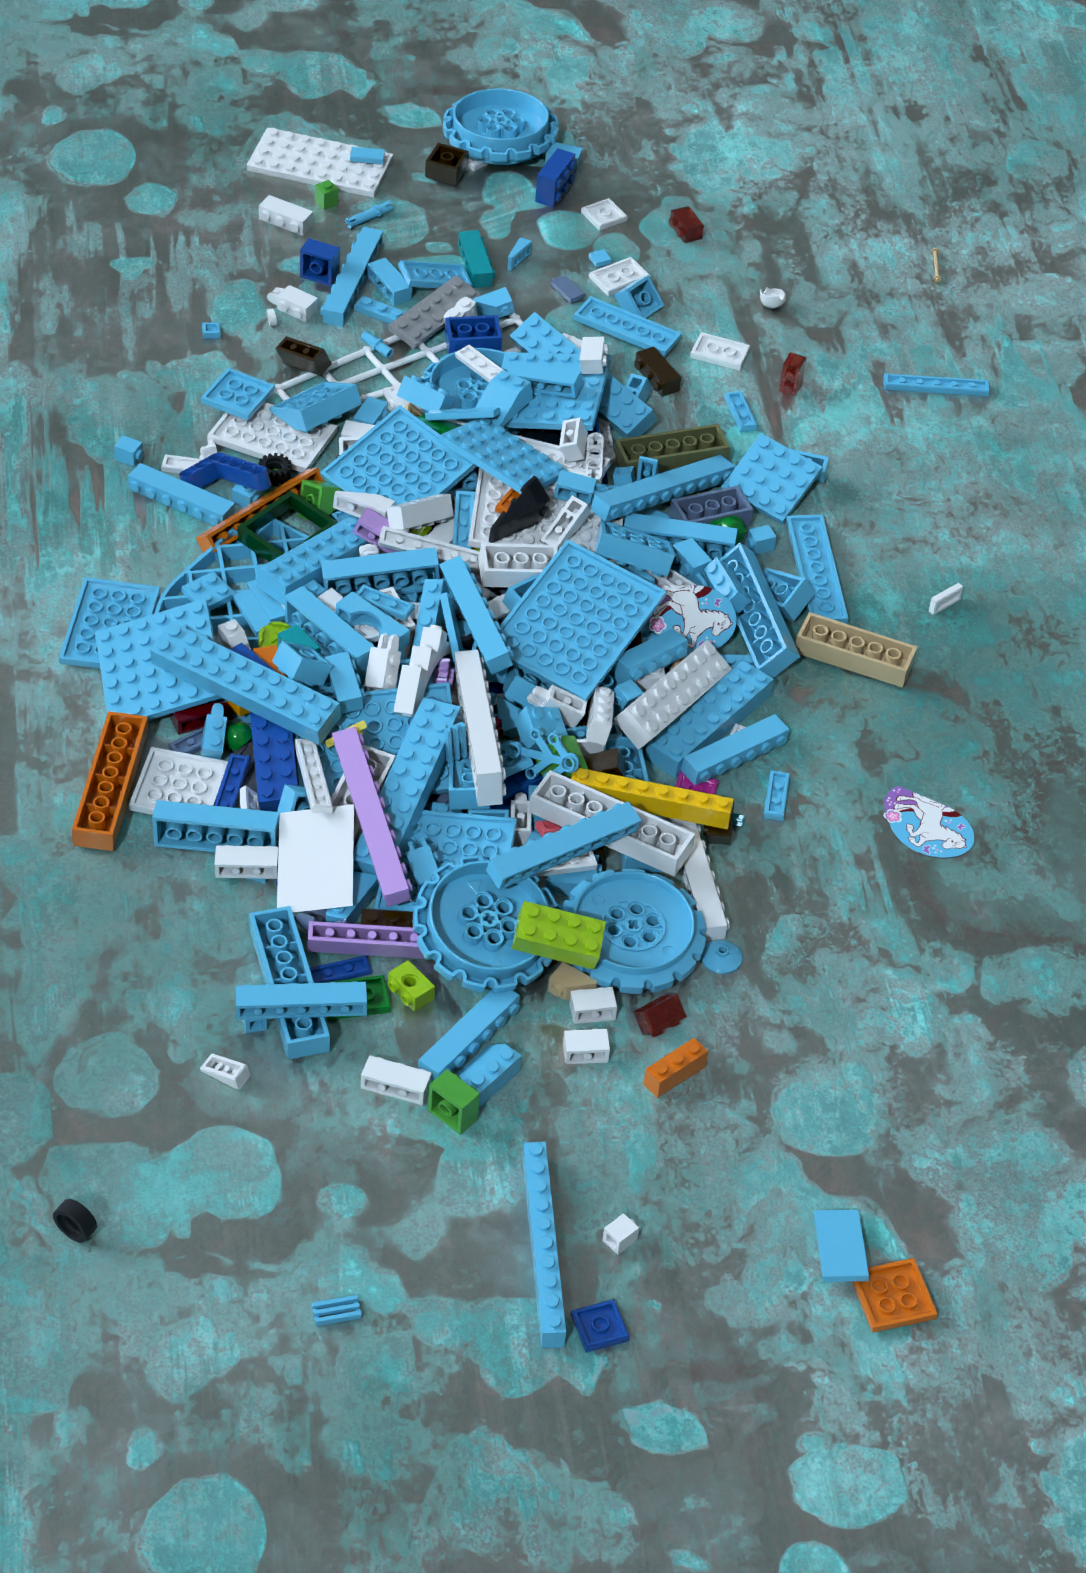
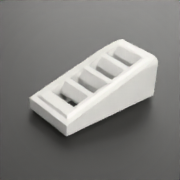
(238, 1076)

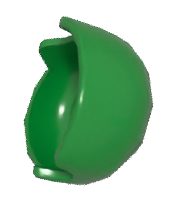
(237, 735)

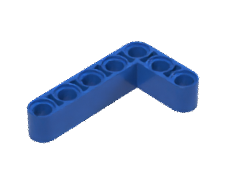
(227, 468)

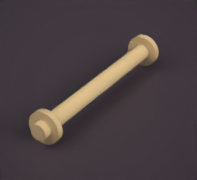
(937, 279)

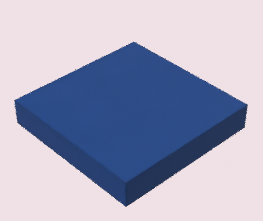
(600, 1325)

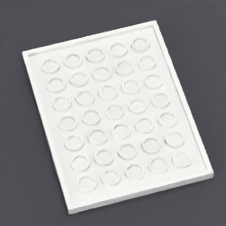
(490, 492)

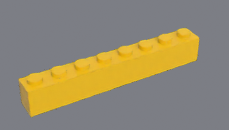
(660, 798)

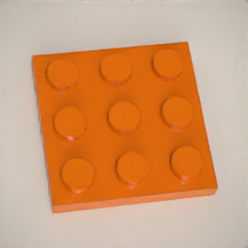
(895, 1296)

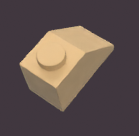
(569, 979)

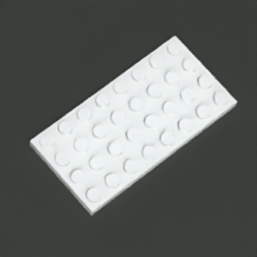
(315, 161)

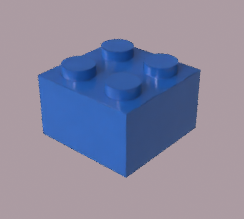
(319, 262)

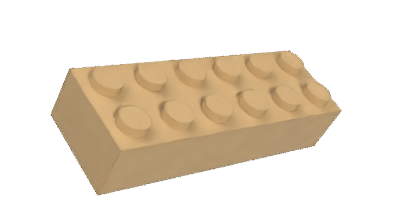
(856, 649)

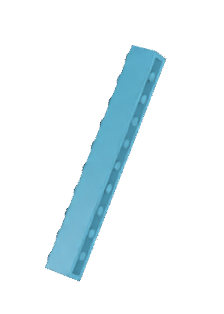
(661, 488)
(543, 1245)

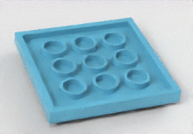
(773, 477)

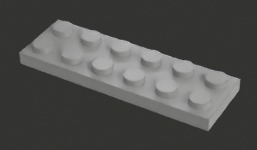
(428, 315)

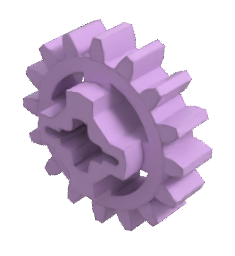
(444, 673)

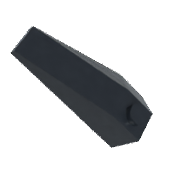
(523, 512)

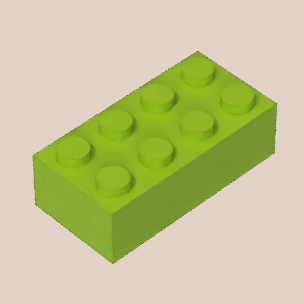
(558, 935)

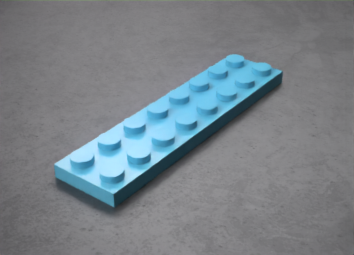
(817, 565)

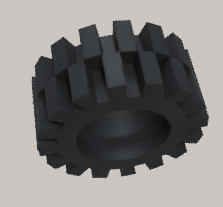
(277, 462)

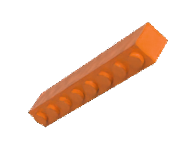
(220, 530)

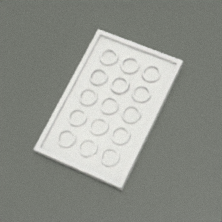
(269, 434)

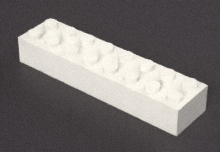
(672, 694)
(655, 842)

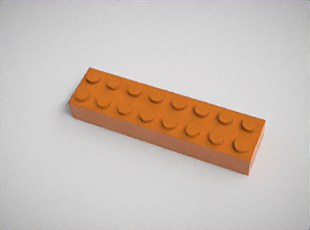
(110, 781)

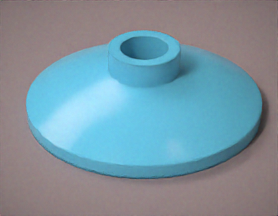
(721, 957)

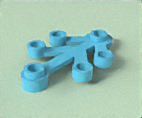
(545, 755)

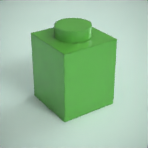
(326, 194)

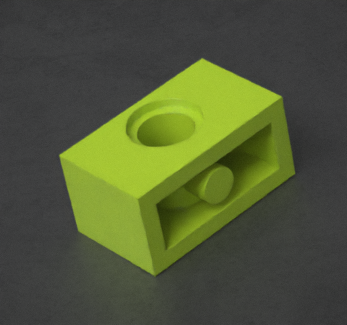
(411, 986)

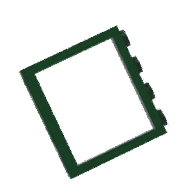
(247, 529)

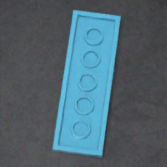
(626, 326)

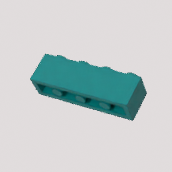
(476, 258)

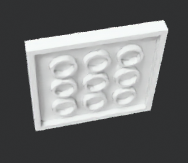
(176, 778)

